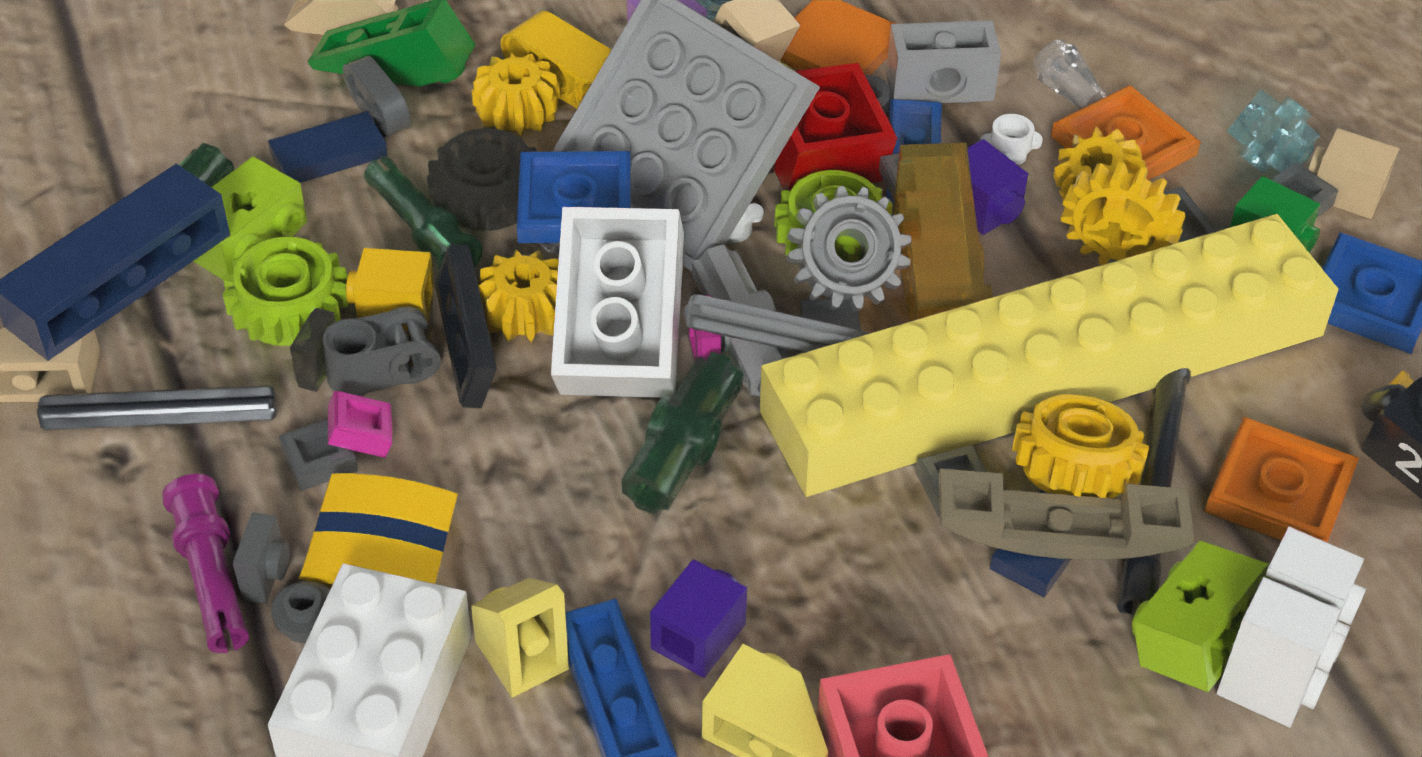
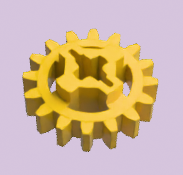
(1121, 213)

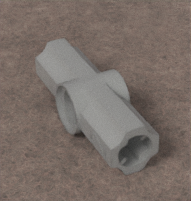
(725, 277)

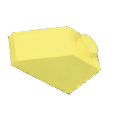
(523, 633)
(761, 709)

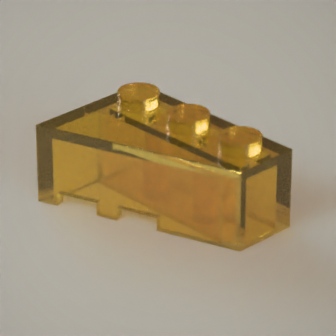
(941, 219)

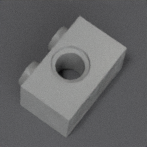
(943, 61)

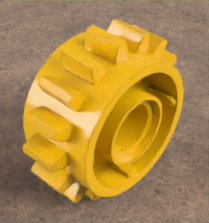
(1080, 447)

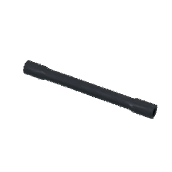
(1143, 574)

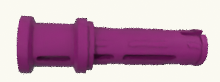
(201, 539)

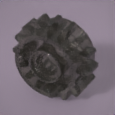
(479, 178)

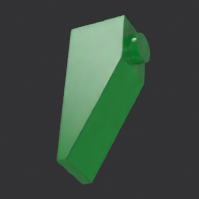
(408, 44)

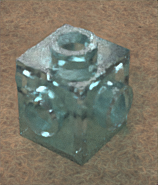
(1274, 133)

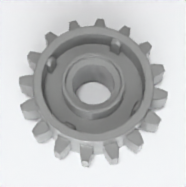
(866, 223)

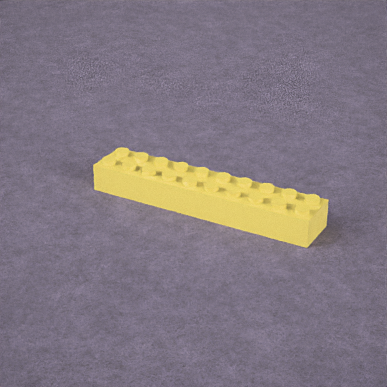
(1090, 333)

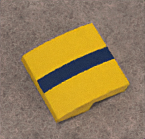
(379, 527)

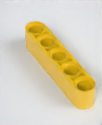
(570, 52)

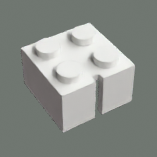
(1293, 628)

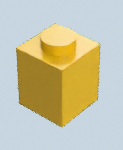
(391, 281)

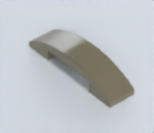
(1065, 526)

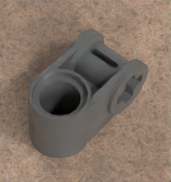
(375, 351)

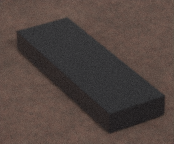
(465, 326)

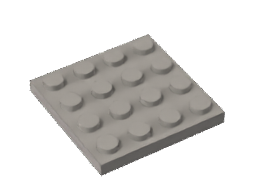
(694, 113)

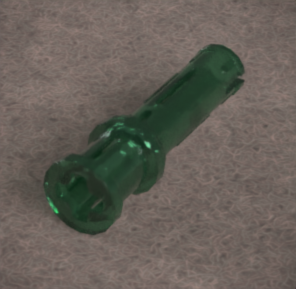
(431, 226)

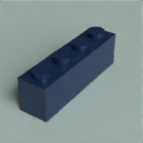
(111, 261)

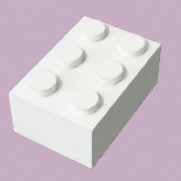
(618, 302)
(373, 669)

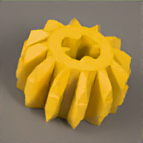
(516, 93)
(1093, 151)
(520, 295)

